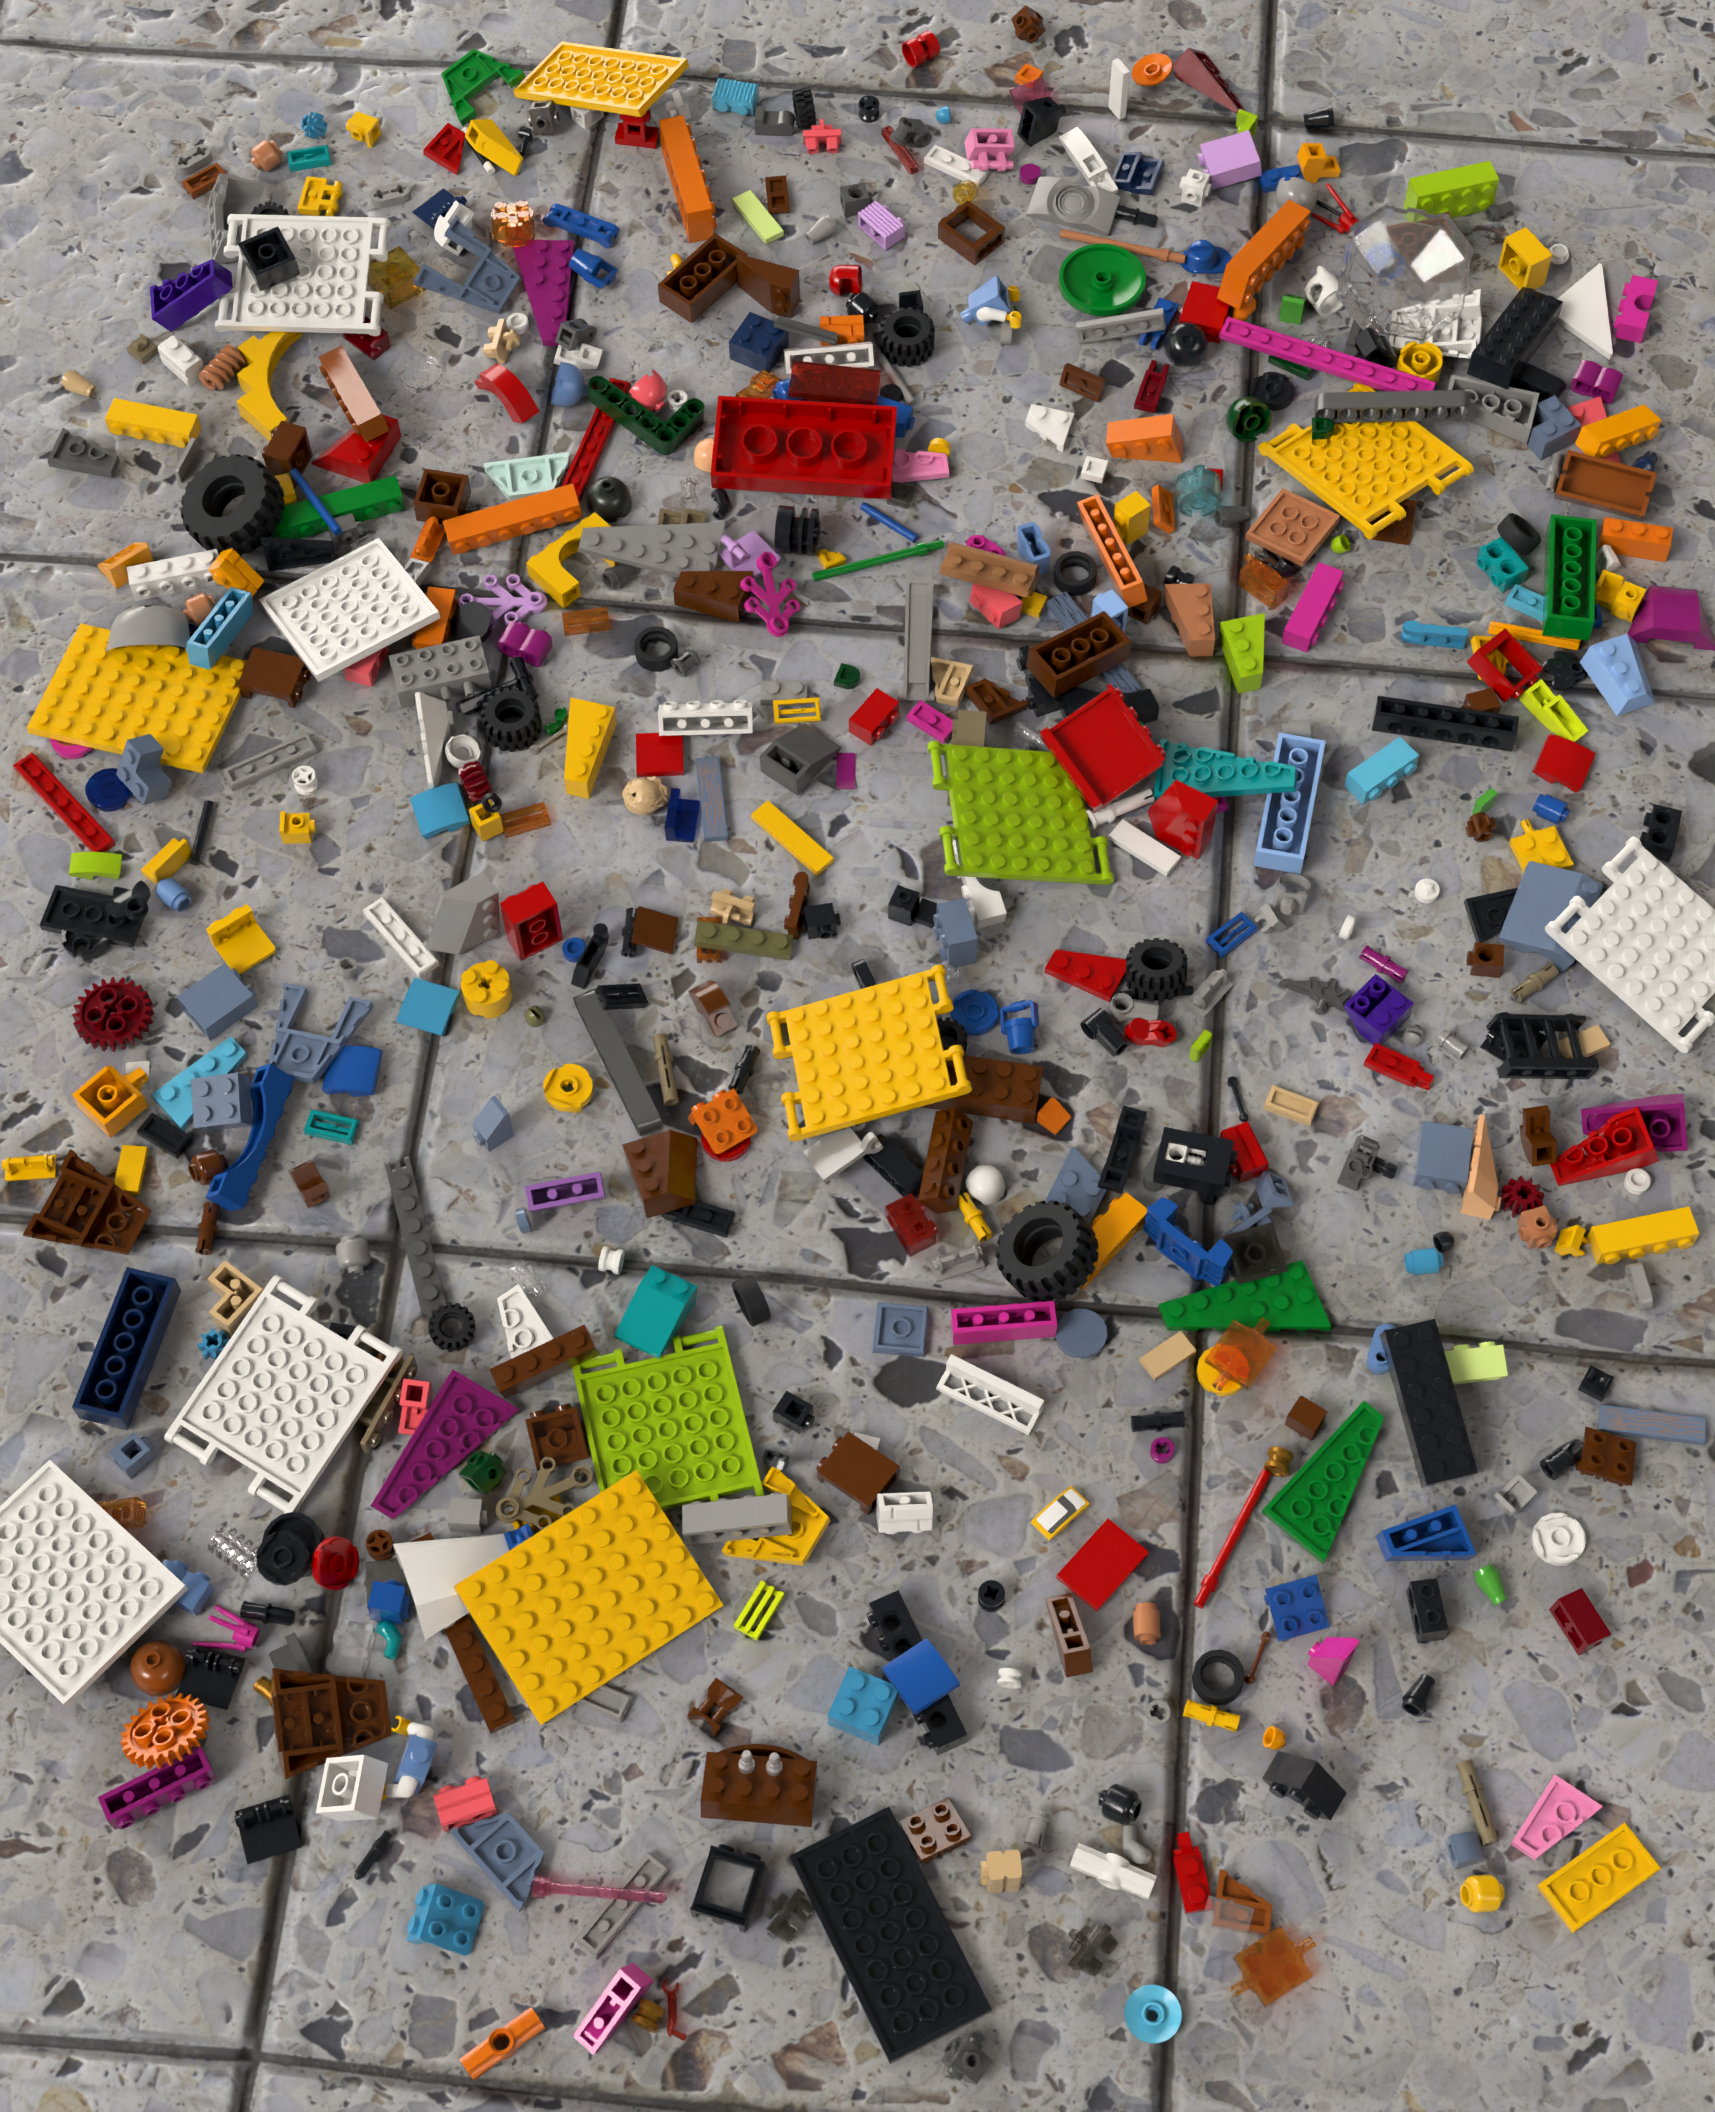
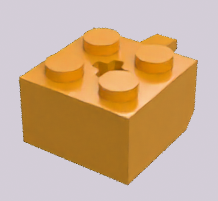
(112, 1098)

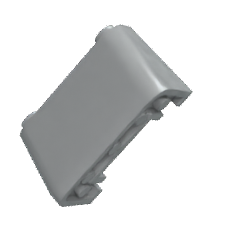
(229, 197)

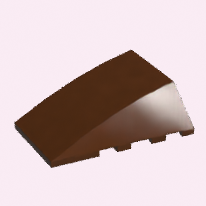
(89, 1211)
(325, 1717)

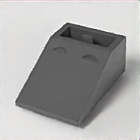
(797, 757)

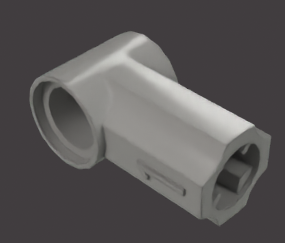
(1133, 1009)

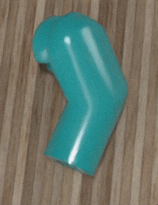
(392, 1636)

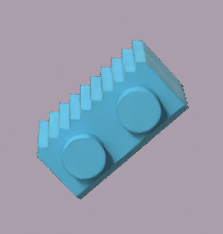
(735, 96)

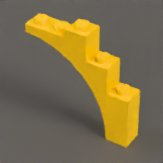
(256, 378)

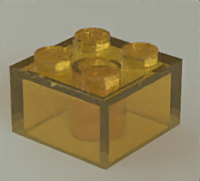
(395, 277)

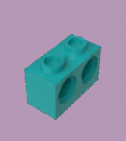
(1502, 565)

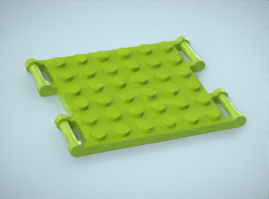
(1015, 817)
(670, 1422)

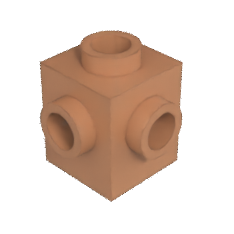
(1537, 1227)

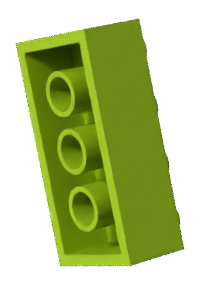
(1454, 190)

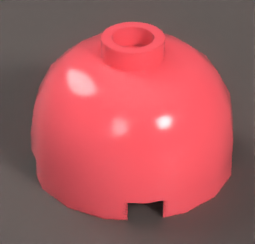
(650, 392)

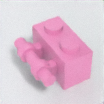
(990, 148)

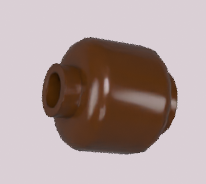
(206, 1166)

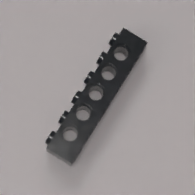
(1445, 723)
(894, 1609)

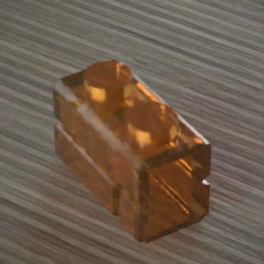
(1263, 583)

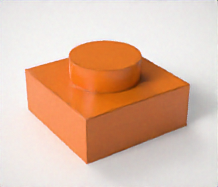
(1027, 74)

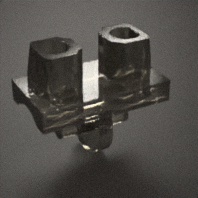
(780, 1925)
(1097, 1938)

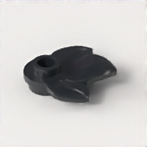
(1281, 566)
(1562, 669)
(129, 900)

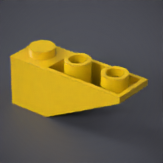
(493, 144)

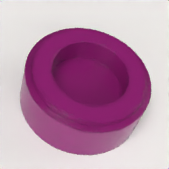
(1029, 173)

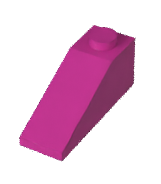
(1332, 1657)
(613, 2007)

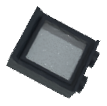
(728, 1886)

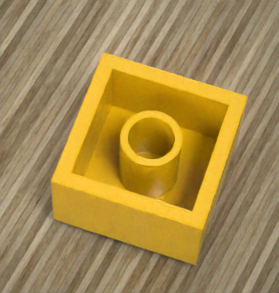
(1525, 260)

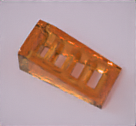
(133, 1512)

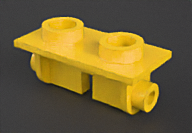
(29, 1167)

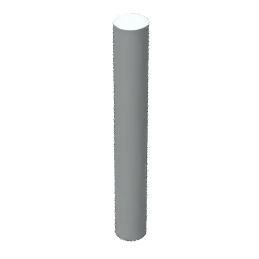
(896, 379)

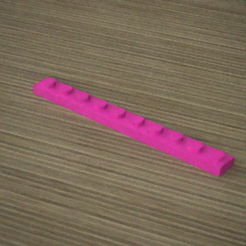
(1321, 358)

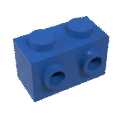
(389, 1602)

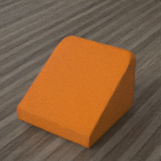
(1053, 1116)

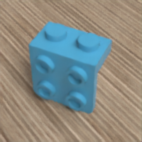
(445, 1919)

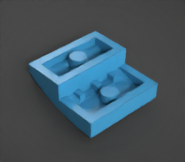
(440, 810)
(428, 1006)

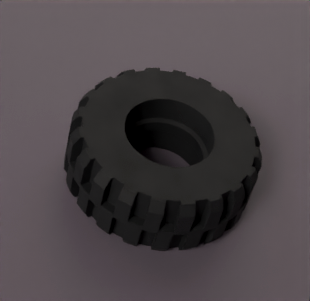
(220, 484)

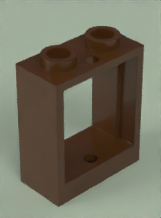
(980, 248)

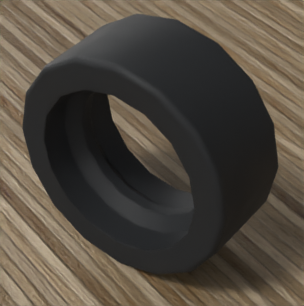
(1519, 534)
(1079, 559)
(652, 634)
(751, 1300)
(1223, 1657)

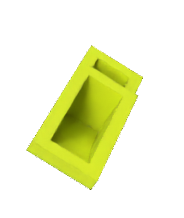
(1553, 711)

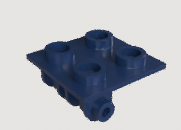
(436, 206)

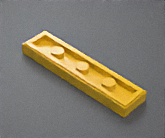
(792, 838)

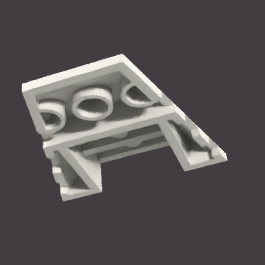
(1459, 336)
(439, 1565)

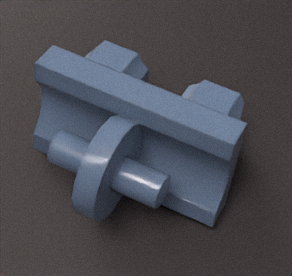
(1258, 1218)

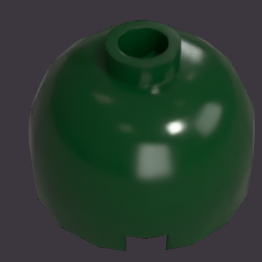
(1248, 418)

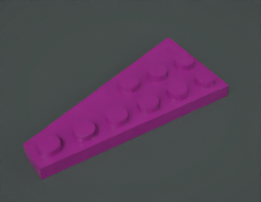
(547, 283)
(450, 1429)

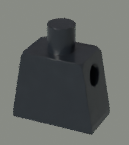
(1039, 119)

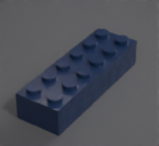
(127, 1348)

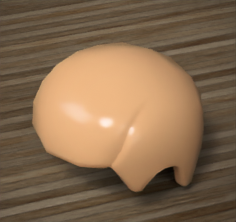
(703, 454)

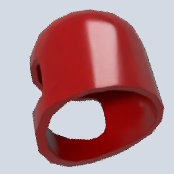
(845, 279)

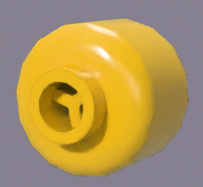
(1482, 1893)

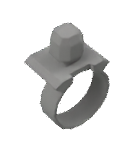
(1291, 902)

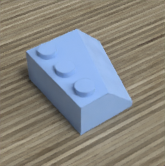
(1619, 674)

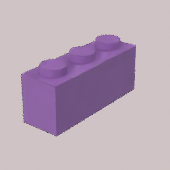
(565, 1192)

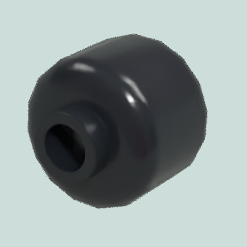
(864, 305)
(1120, 1804)

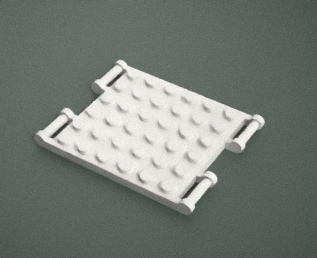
(332, 279)
(1647, 943)
(283, 1395)

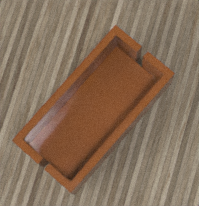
(1605, 485)

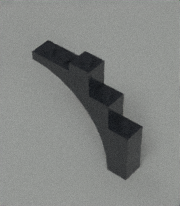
(1068, 702)

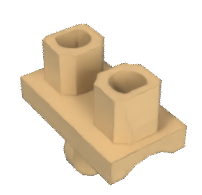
(502, 342)
(733, 908)

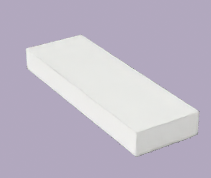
(1119, 89)
(954, 165)
(1144, 847)

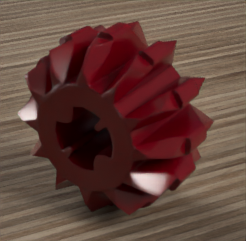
(474, 781)
(1515, 1190)

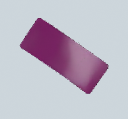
(845, 771)

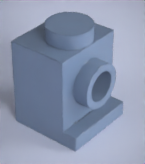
(127, 1449)

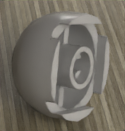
(1298, 191)

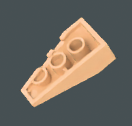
(1481, 1190)

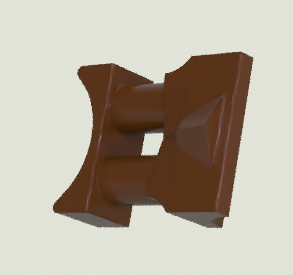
(724, 1698)

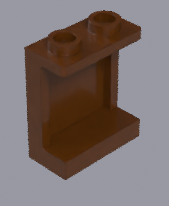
(274, 676)
(858, 1471)

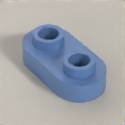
(1376, 1349)

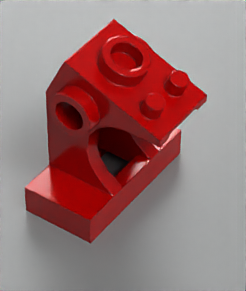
(636, 132)

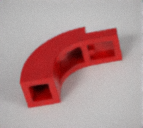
(509, 391)

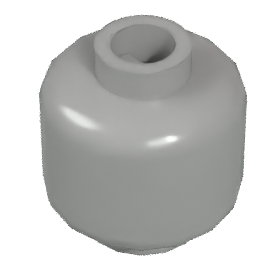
(353, 1254)

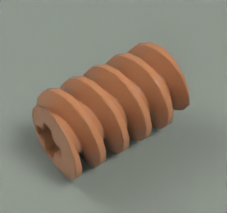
(222, 368)

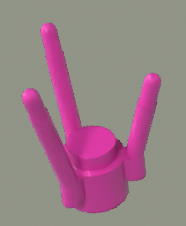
(244, 1633)

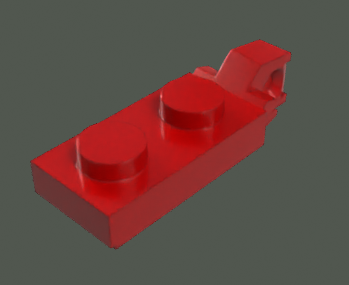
(1398, 1067)
(1190, 1875)

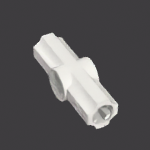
(1113, 1871)

